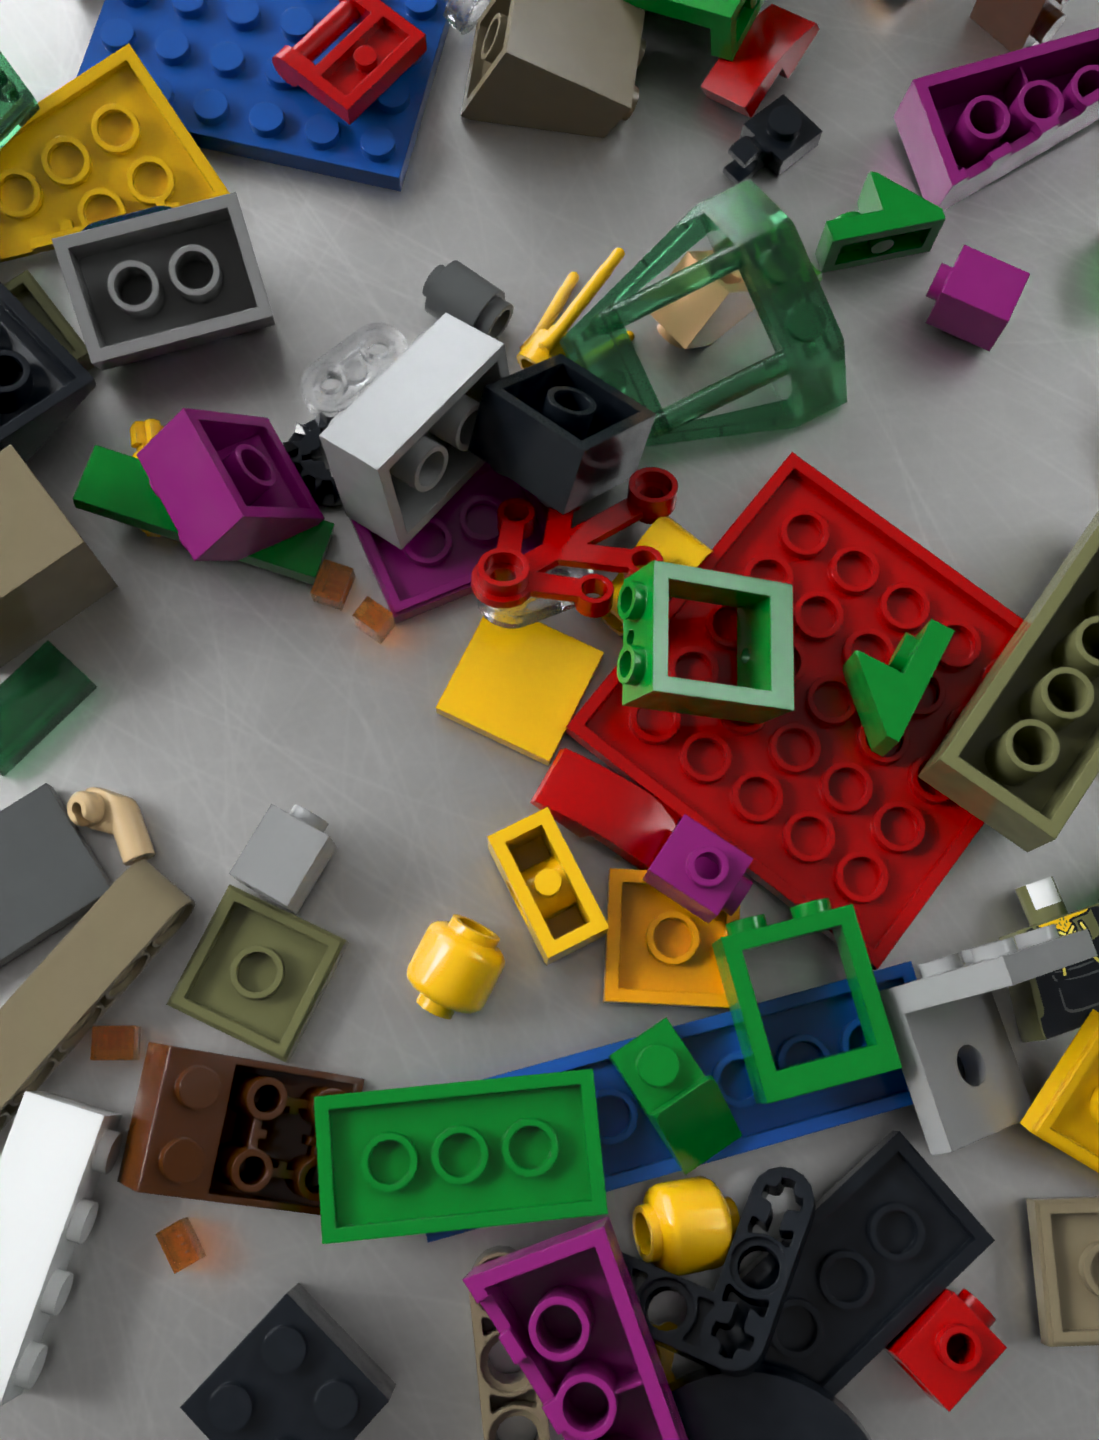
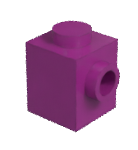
(975, 297)
(700, 871)

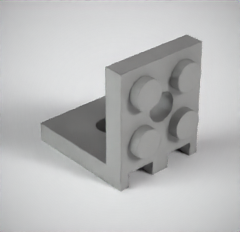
(955, 1014)

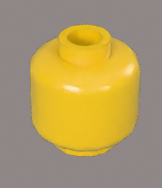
(455, 966)
(685, 1225)

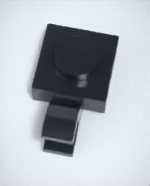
(772, 138)

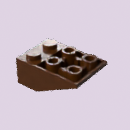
(227, 1129)

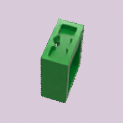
(763, 644)
(817, 1074)

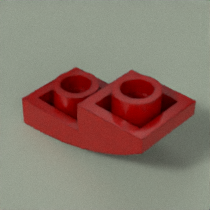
(768, 50)
(605, 806)

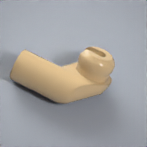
(114, 815)

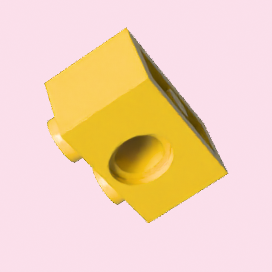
(547, 886)

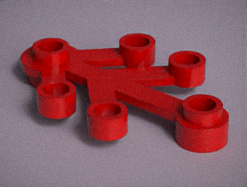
(509, 577)

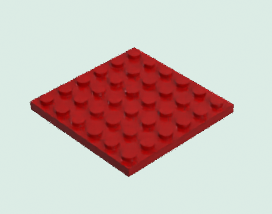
(806, 786)

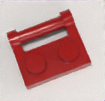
(360, 64)

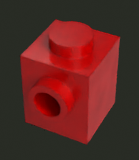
(947, 1346)

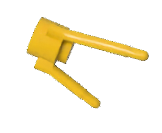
(545, 338)

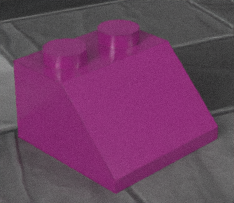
(227, 484)

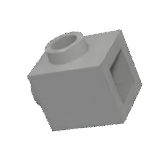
(285, 856)

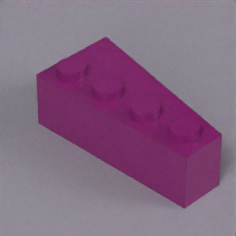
(997, 114)
(580, 1336)

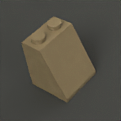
(555, 65)
(43, 562)

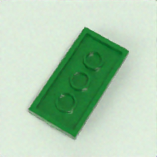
(459, 1156)

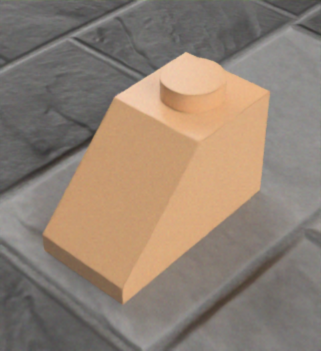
(706, 313)

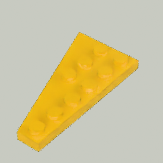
(97, 154)

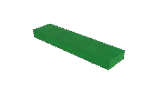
(121, 490)

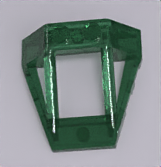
(765, 246)

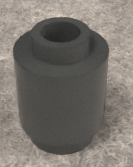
(467, 298)

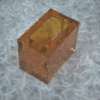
(333, 584)
(374, 620)
(115, 1043)
(180, 1244)

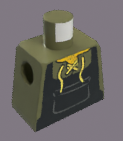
(1065, 996)

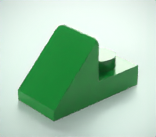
(887, 227)
(890, 692)
(676, 1095)

